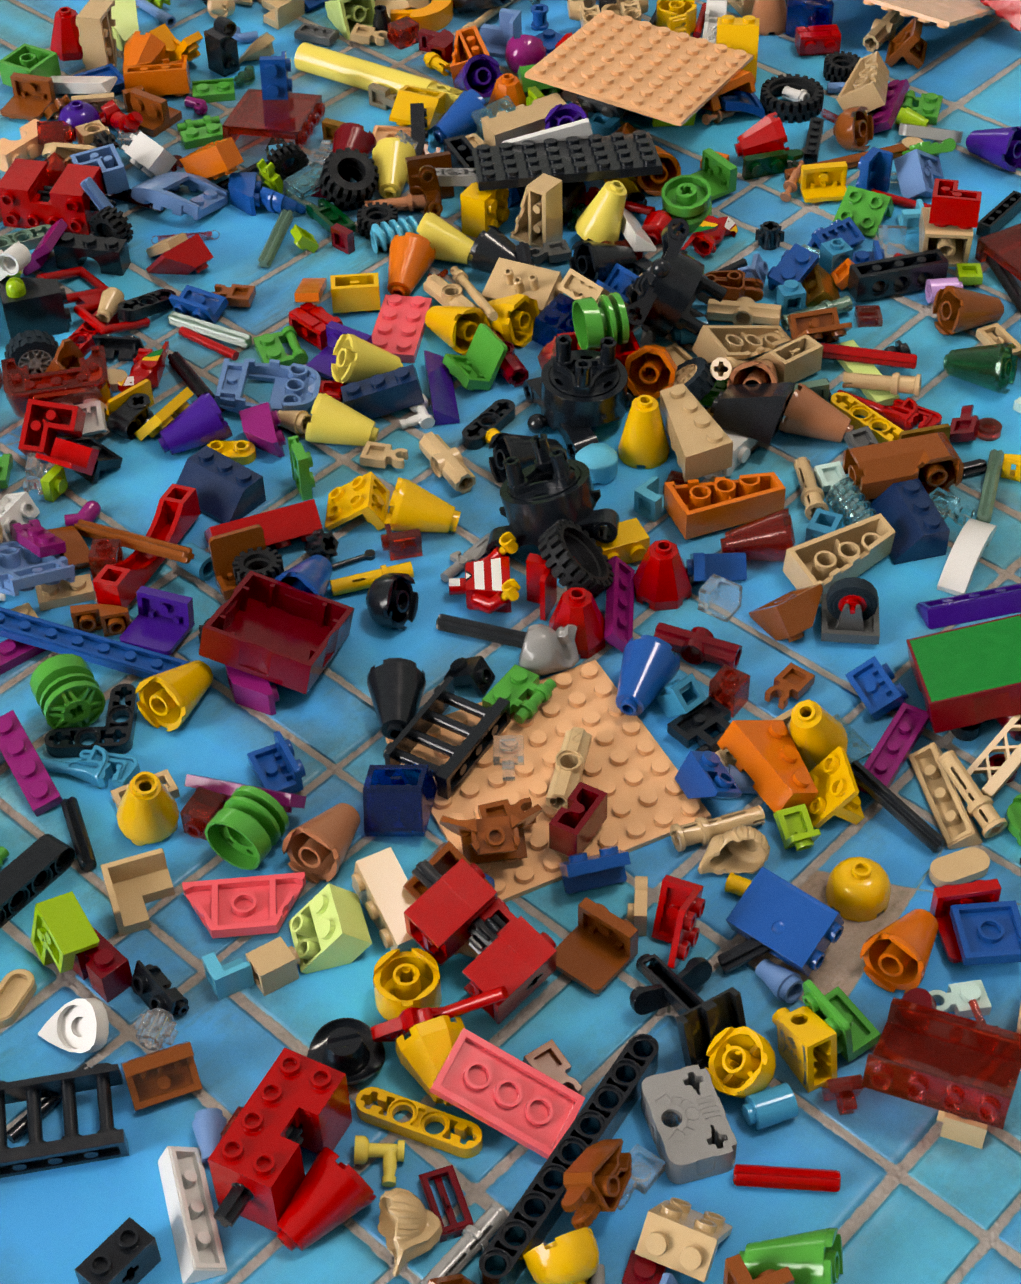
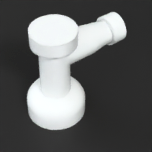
(422, 417)

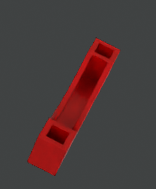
(174, 516)

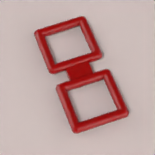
(88, 301)

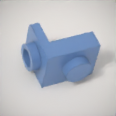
(757, 270)

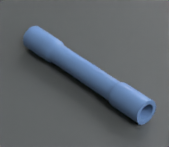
(161, 15)

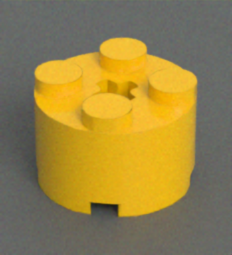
(672, 8)
(406, 981)

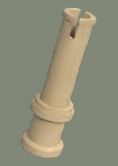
(721, 373)
(895, 383)
(811, 496)
(979, 805)
(705, 829)

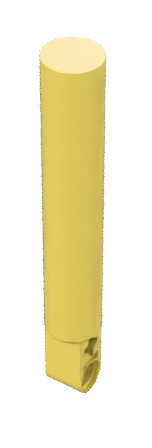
(362, 73)

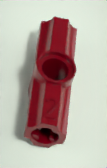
(511, 367)
(699, 645)

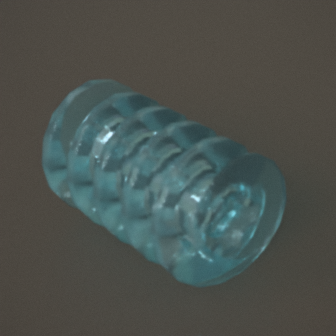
(847, 501)

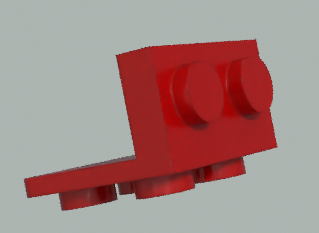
(967, 893)
(677, 916)

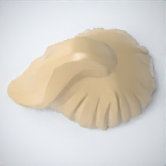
(735, 851)
(407, 1226)

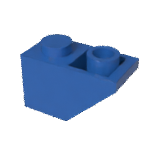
(245, 191)
(706, 777)

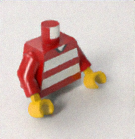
(488, 580)

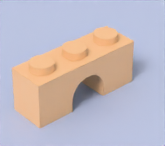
(24, 148)

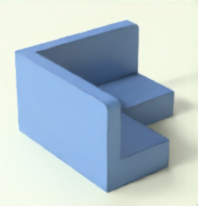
(496, 37)
(917, 173)

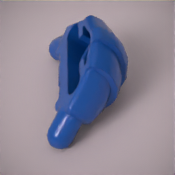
(276, 202)

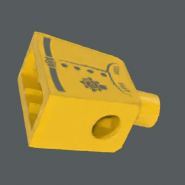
(806, 1046)

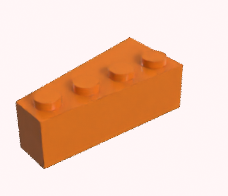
(722, 503)

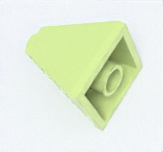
(347, 13)
(126, 21)

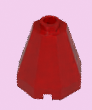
(66, 35)
(762, 137)
(662, 577)
(580, 609)

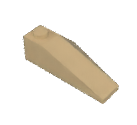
(738, 341)

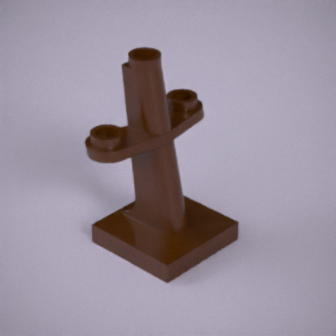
(424, 180)

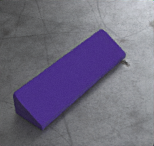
(440, 390)
(971, 606)

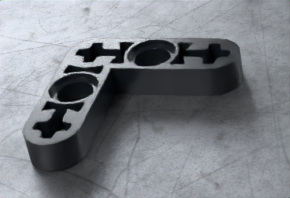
(110, 732)

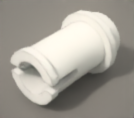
(794, 94)

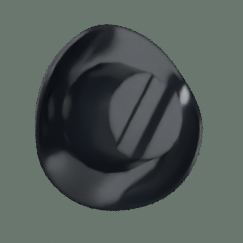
(349, 1048)

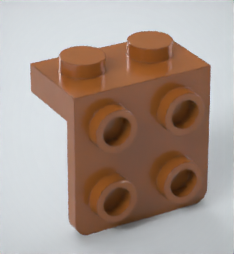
(30, 97)
(818, 324)
(228, 546)
(597, 947)

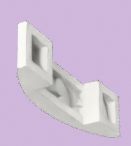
(965, 556)

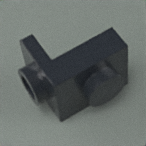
(473, 672)

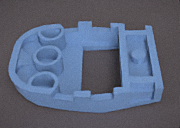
(156, 192)
(293, 386)
(24, 570)

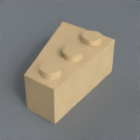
(96, 34)
(540, 212)
(380, 888)

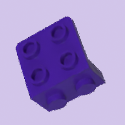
(161, 621)

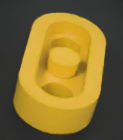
(239, 451)

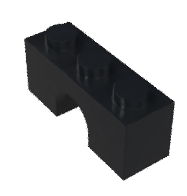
(109, 252)

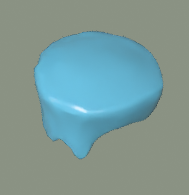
(600, 460)

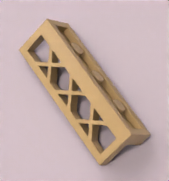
(1008, 768)

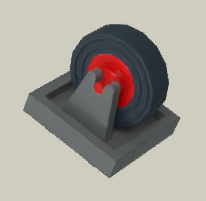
(850, 612)

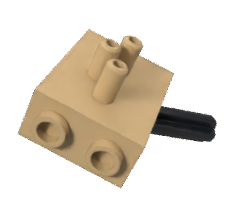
(522, 278)

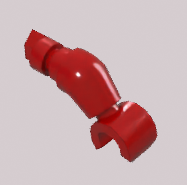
(113, 116)

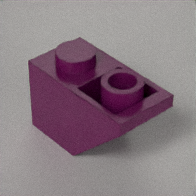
(262, 429)
(252, 691)

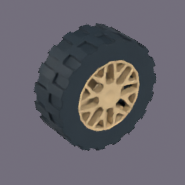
(696, 377)

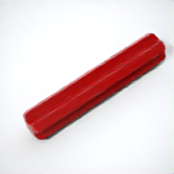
(786, 1177)

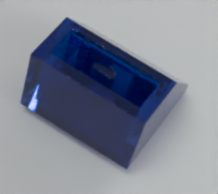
(807, 14)
(554, 320)
(398, 800)

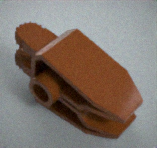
(736, 285)
(596, 1181)

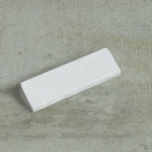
(83, 84)
(579, 128)
(635, 234)
(191, 1214)

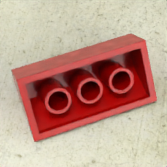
(278, 525)

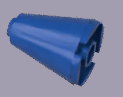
(458, 117)
(309, 575)
(644, 672)

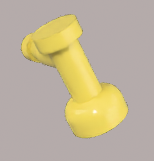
(389, 1152)

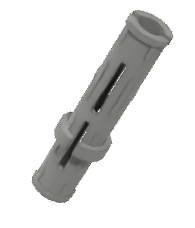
(474, 1239)

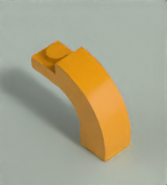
(431, 17)
(175, 48)

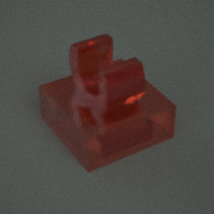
(844, 1092)

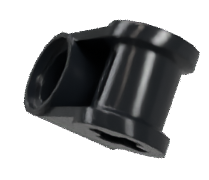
(130, 416)

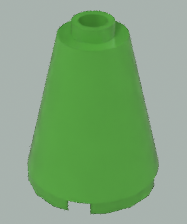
(810, 1256)

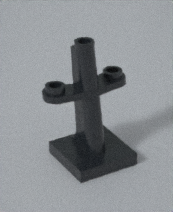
(697, 1019)

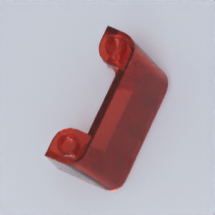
(59, 386)

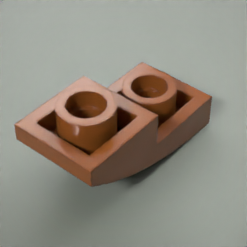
(76, 548)
(93, 617)

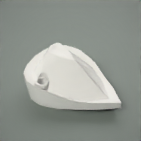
(78, 1026)

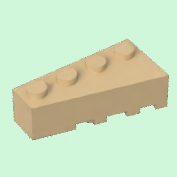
(866, 84)
(520, 121)
(694, 434)
(839, 553)

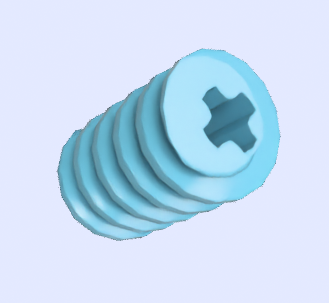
(384, 234)

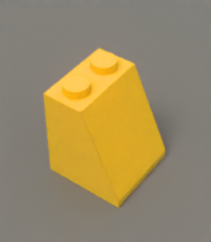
(740, 34)

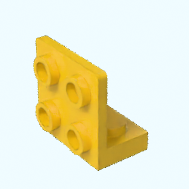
(360, 496)

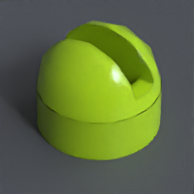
(15, 288)

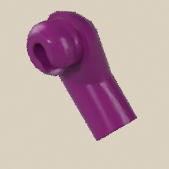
(199, 105)
(88, 512)

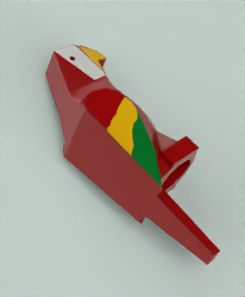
(710, 233)
(147, 365)

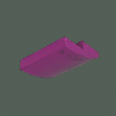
(45, 246)

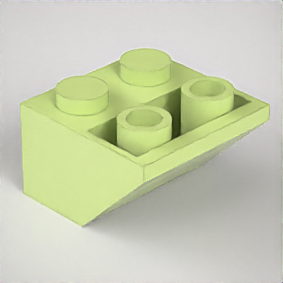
(329, 930)

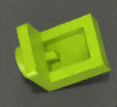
(796, 827)

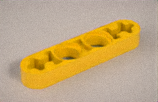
(851, 406)
(415, 1127)

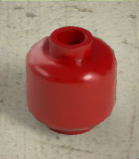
(655, 223)

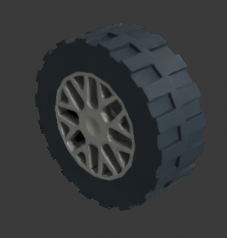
(32, 349)

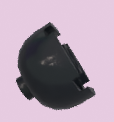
(392, 600)

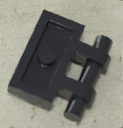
(699, 723)

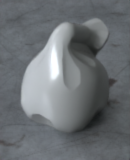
(549, 650)

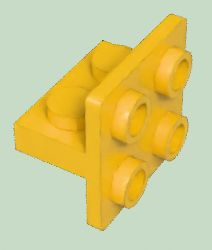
(823, 182)
(836, 791)

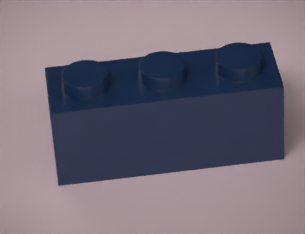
(384, 392)
(222, 485)
(917, 522)

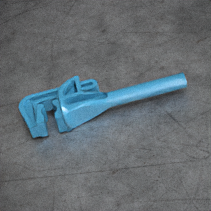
(97, 767)

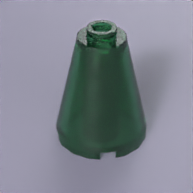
(984, 365)

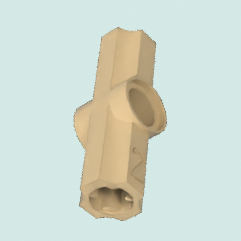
(882, 30)
(446, 293)
(753, 313)
(447, 462)
(568, 767)

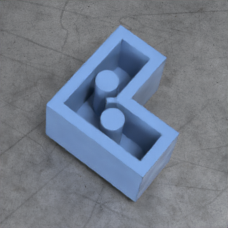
(111, 166)

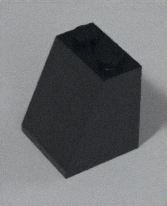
(38, 309)
(753, 409)

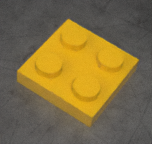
(165, 415)

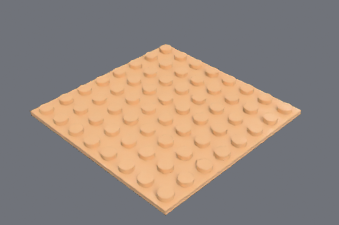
(943, 12)
(640, 67)
(620, 761)

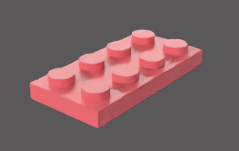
(401, 325)
(506, 1093)

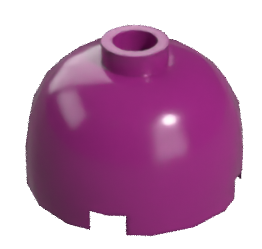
(524, 51)

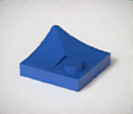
(741, 101)

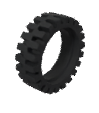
(792, 110)
(562, 542)

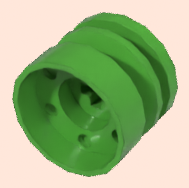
(600, 320)
(67, 692)
(247, 827)

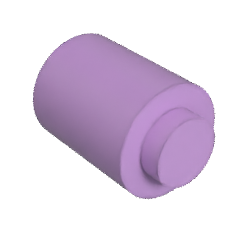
(934, 285)

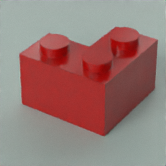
(953, 205)
(46, 420)

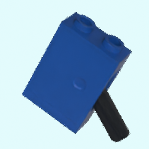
(781, 922)

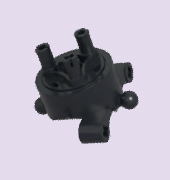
(669, 287)
(579, 392)
(550, 492)

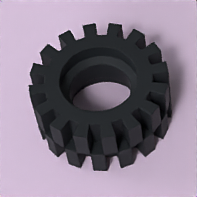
(839, 66)
(286, 152)
(374, 214)
(111, 224)
(260, 561)

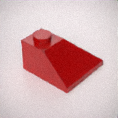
(183, 259)

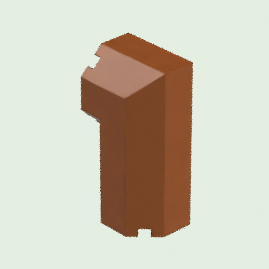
(885, 463)

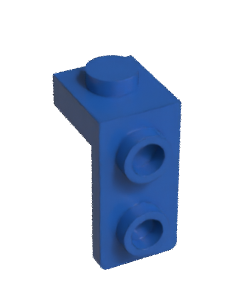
(727, 565)

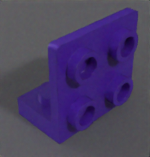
(323, 360)

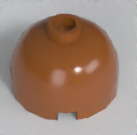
(854, 129)

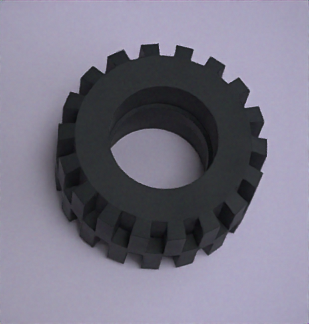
(349, 164)

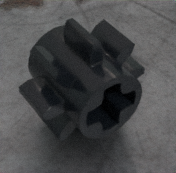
(103, 139)
(769, 235)
(321, 544)

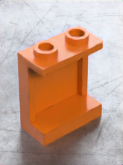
(743, 81)

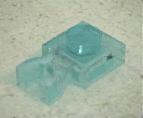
(950, 506)

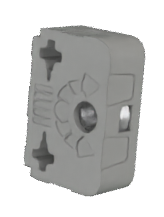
(688, 1124)

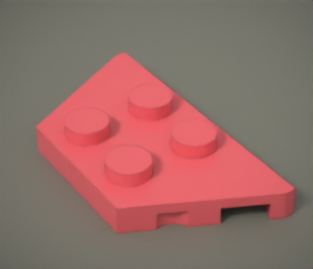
(244, 903)

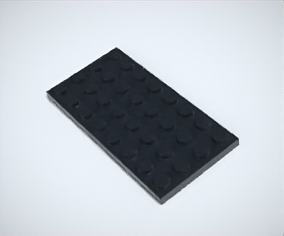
(568, 160)

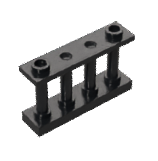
(463, 756)
(73, 1147)

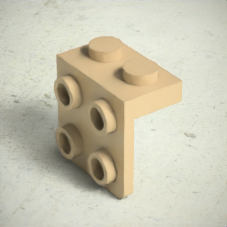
(682, 1237)

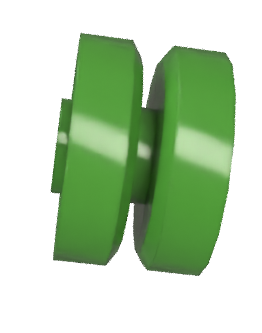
(687, 199)

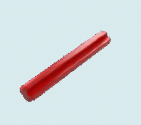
(869, 356)

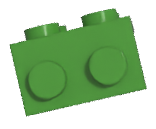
(718, 172)
(865, 209)
(481, 361)
(853, 1029)

